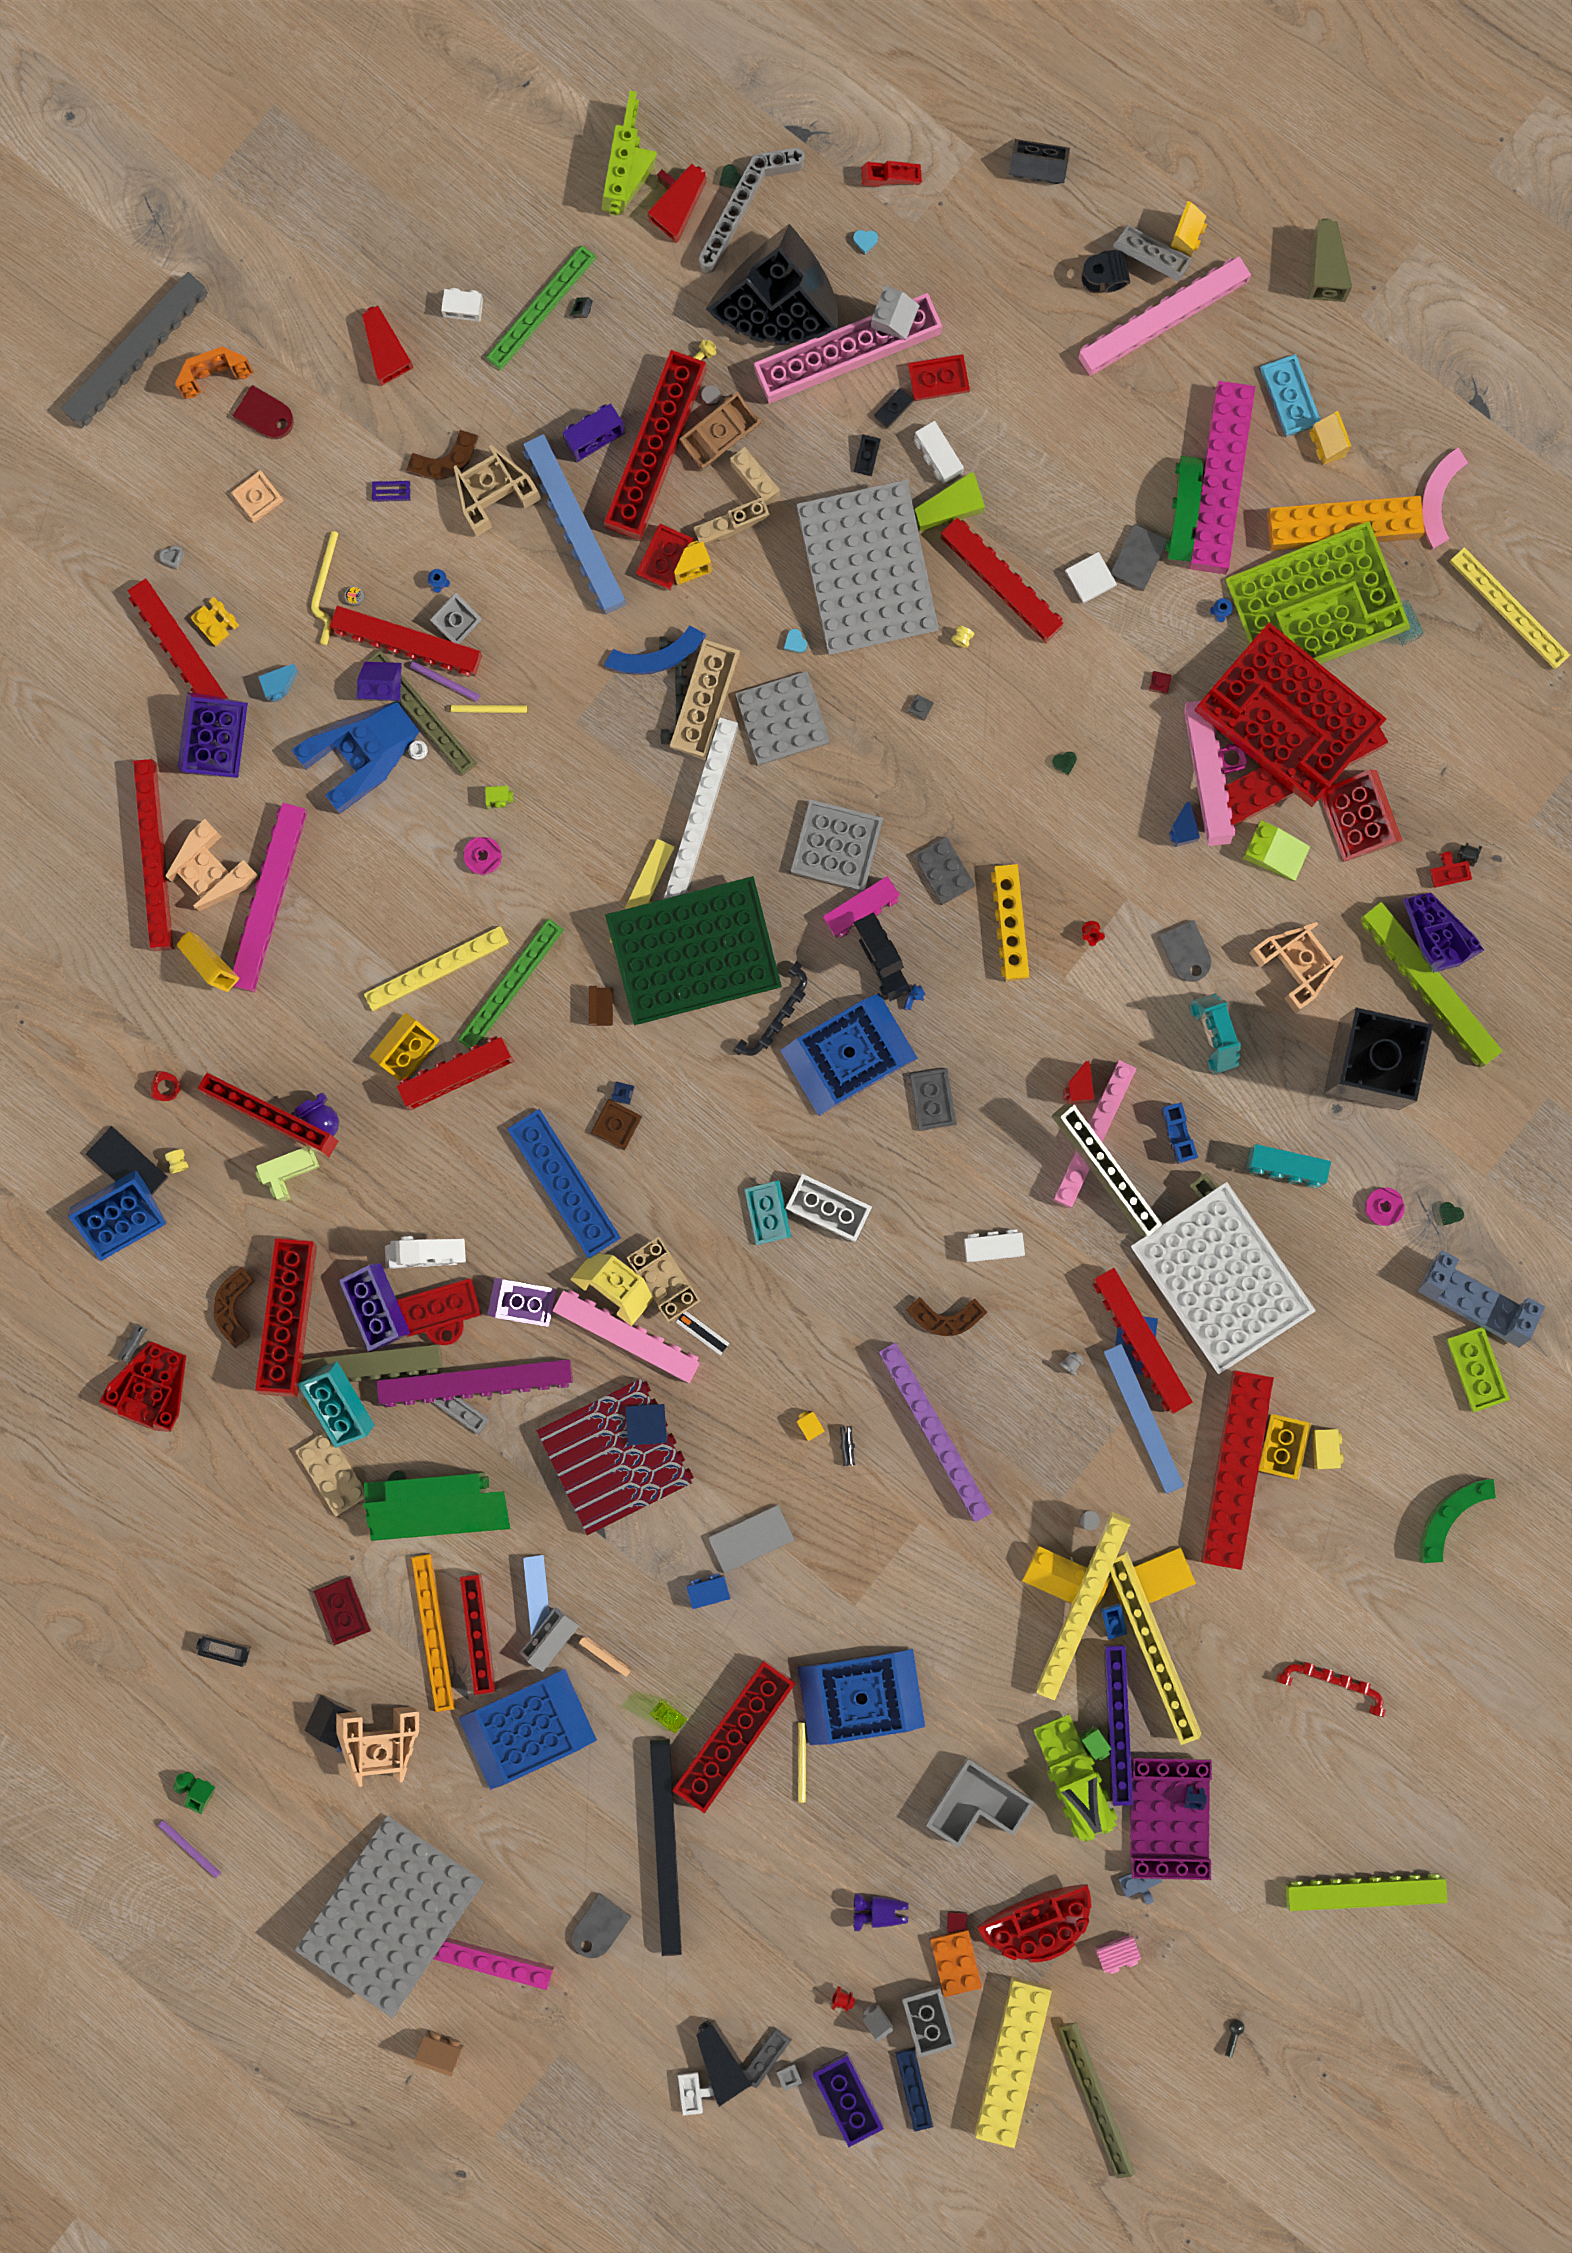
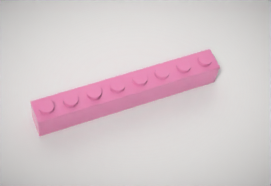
(1209, 777)
(1100, 1124)
(627, 1337)

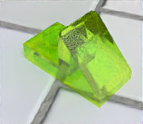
(668, 1716)

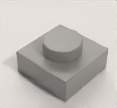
(789, 2077)

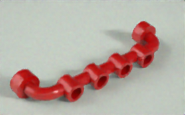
(1327, 1676)

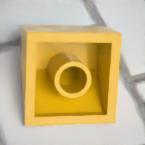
(1189, 229)
(1330, 438)
(693, 563)

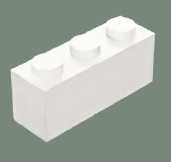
(938, 453)
(994, 1246)

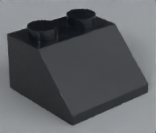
(323, 1720)

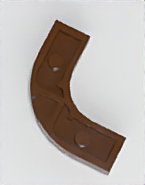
(444, 467)
(224, 1307)
(945, 1325)

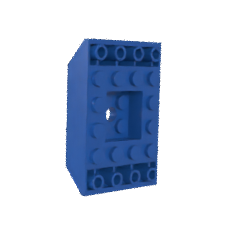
(832, 1077)
(832, 1689)

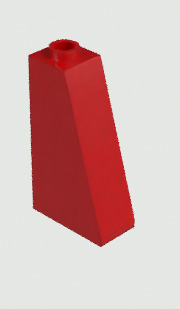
(678, 202)
(386, 350)

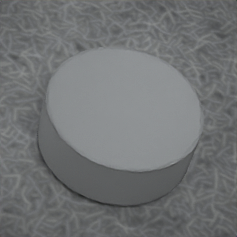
(710, 395)
(1089, 1520)

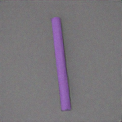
(445, 681)
(189, 1849)

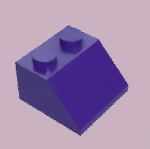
(379, 681)

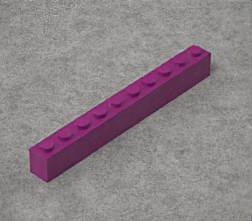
(475, 1382)

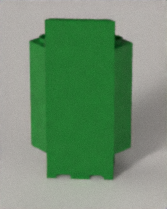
(433, 1507)

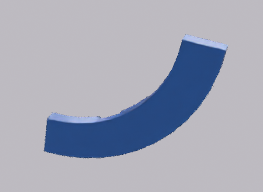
(658, 660)

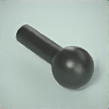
(1236, 2028)

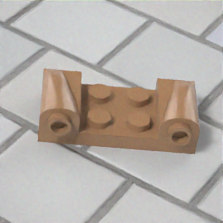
(719, 431)

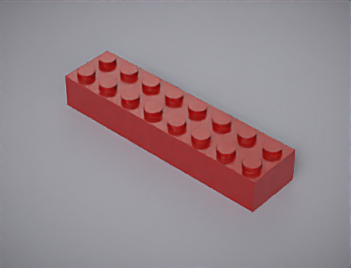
(286, 1318)
(734, 1736)

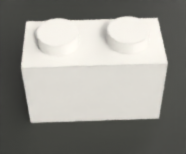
(462, 304)

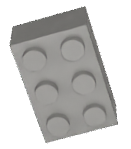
(928, 2020)

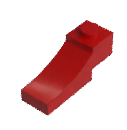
(890, 173)

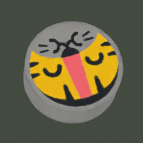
(354, 596)

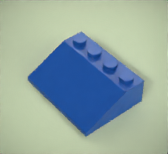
(117, 1215)

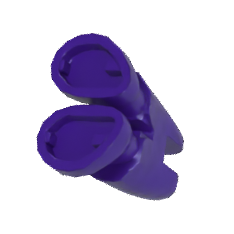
(882, 1912)

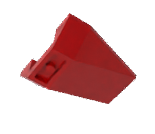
(149, 1388)

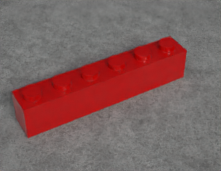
(477, 1634)

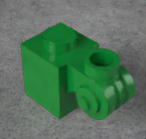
(198, 1791)

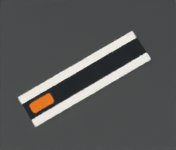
(702, 1332)

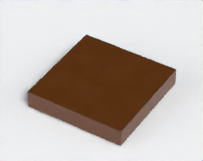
(616, 1124)

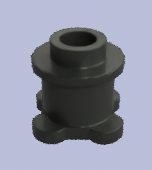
(1469, 853)

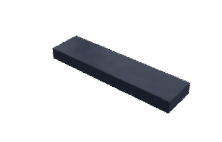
(914, 2089)

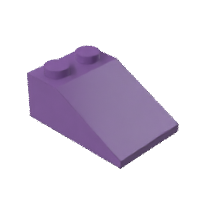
(521, 1302)

